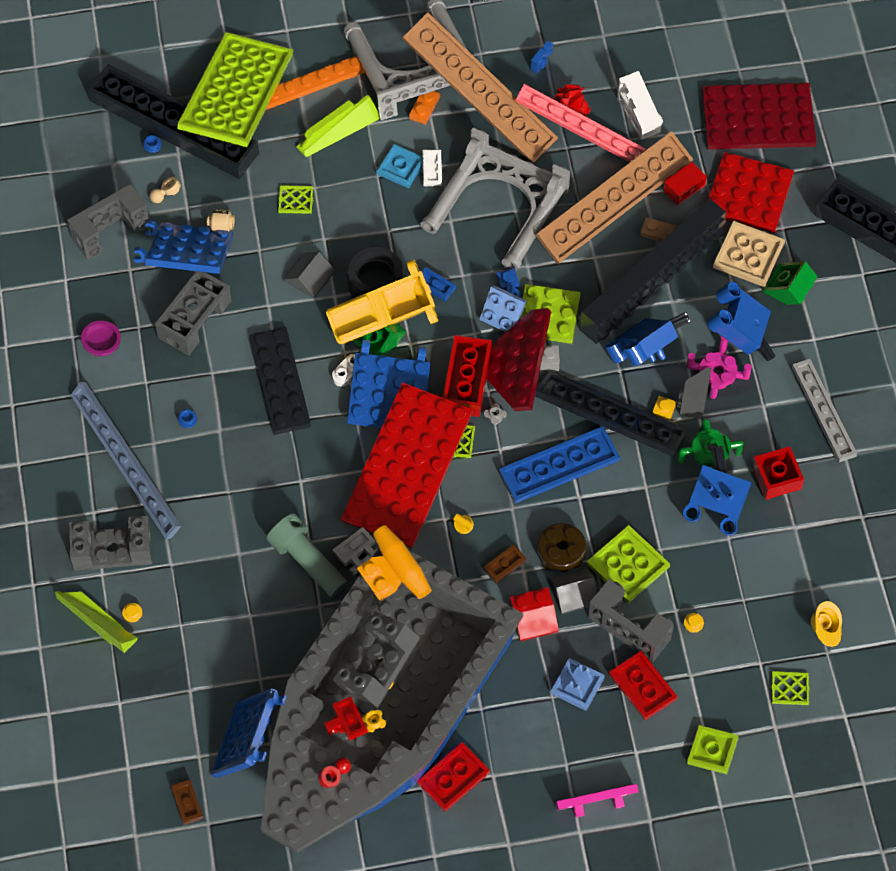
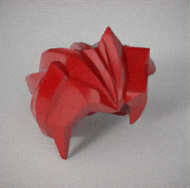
(573, 98)

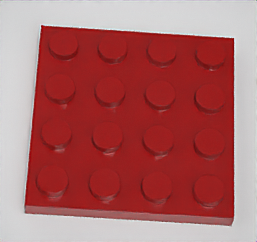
(751, 191)

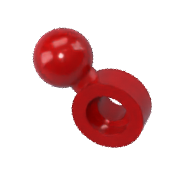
(341, 766)

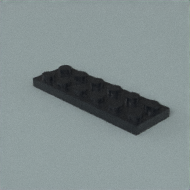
(280, 381)

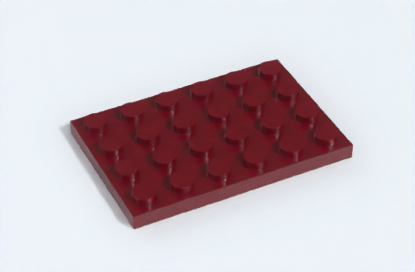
(758, 116)

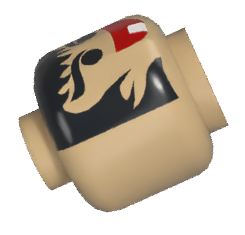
(221, 220)

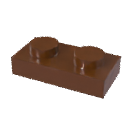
(504, 564)
(187, 802)

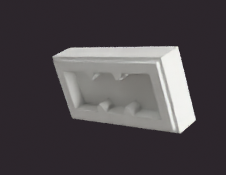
(432, 168)

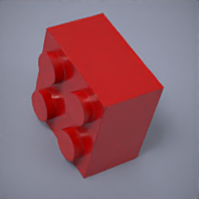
(777, 473)

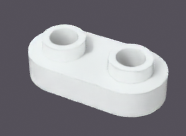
(346, 368)

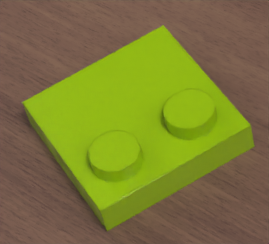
(712, 749)

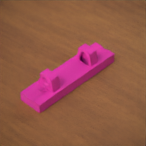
(615, 793)

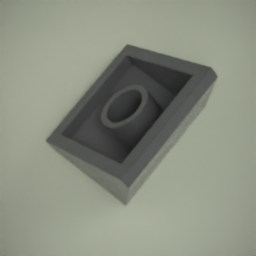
(310, 273)
(574, 590)

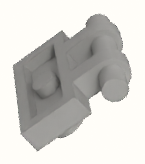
(353, 547)

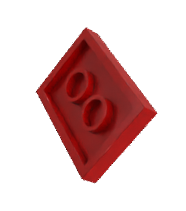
(643, 685)
(453, 777)

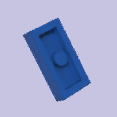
(439, 286)

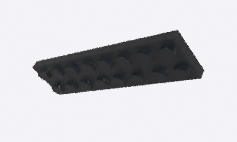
(611, 413)

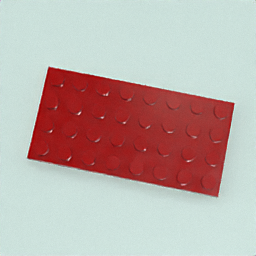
(407, 464)

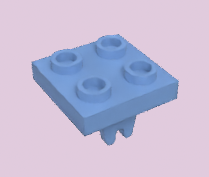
(502, 309)
(577, 684)

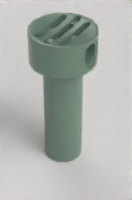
(290, 537)

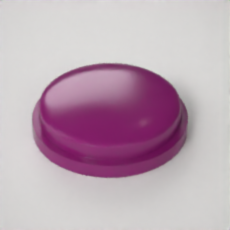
(101, 338)

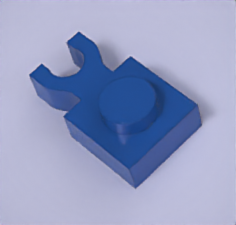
(540, 59)
(508, 281)

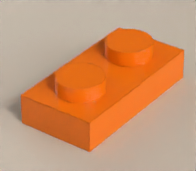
(424, 107)

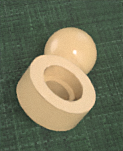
(168, 187)

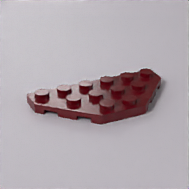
(518, 359)

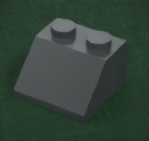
(693, 395)

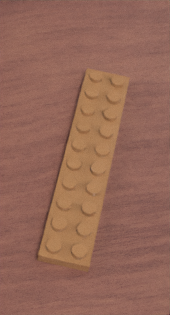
(479, 88)
(613, 197)

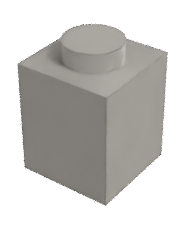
(550, 359)

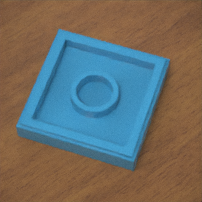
(400, 166)

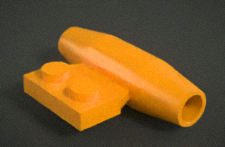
(395, 566)

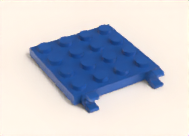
(185, 247)
(378, 381)
(246, 733)

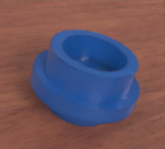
(152, 144)
(187, 418)

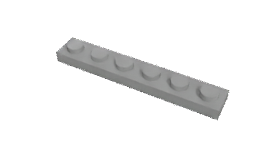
(824, 410)

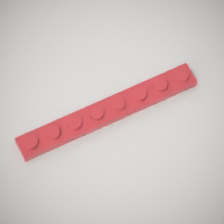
(579, 124)

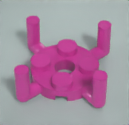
(723, 361)

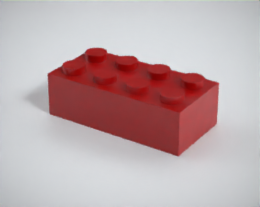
(468, 372)

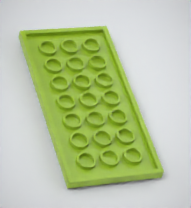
(235, 89)

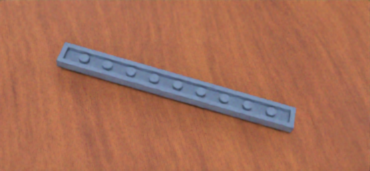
(125, 460)

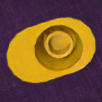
(827, 623)

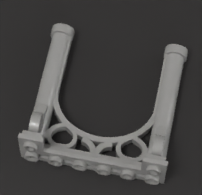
(424, 79)
(480, 152)

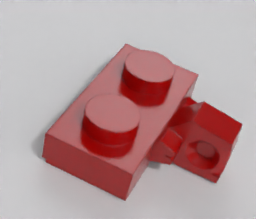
(346, 720)

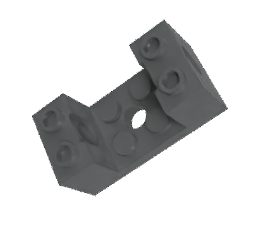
(88, 223)
(179, 324)
(90, 547)
(606, 613)
(393, 644)

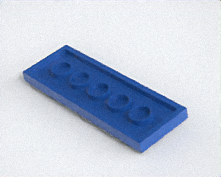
(559, 464)

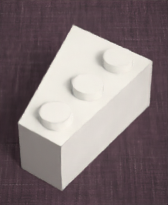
(638, 105)

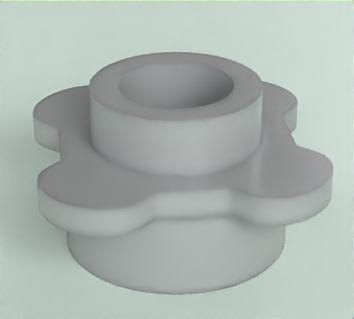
(495, 419)

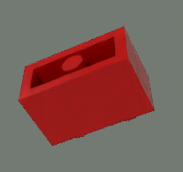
(684, 183)

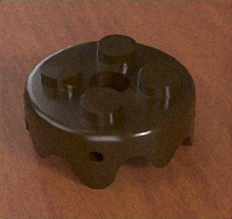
(559, 559)

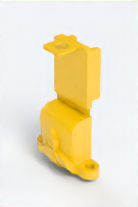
(383, 307)

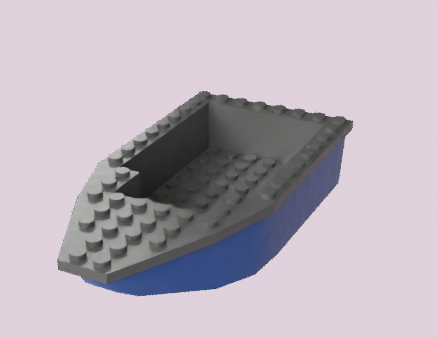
(457, 649)

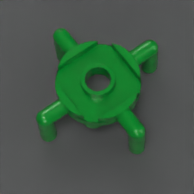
(706, 437)

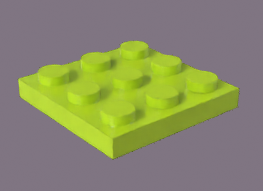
(563, 310)
(629, 562)

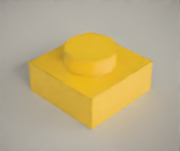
(664, 408)

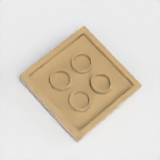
(749, 253)

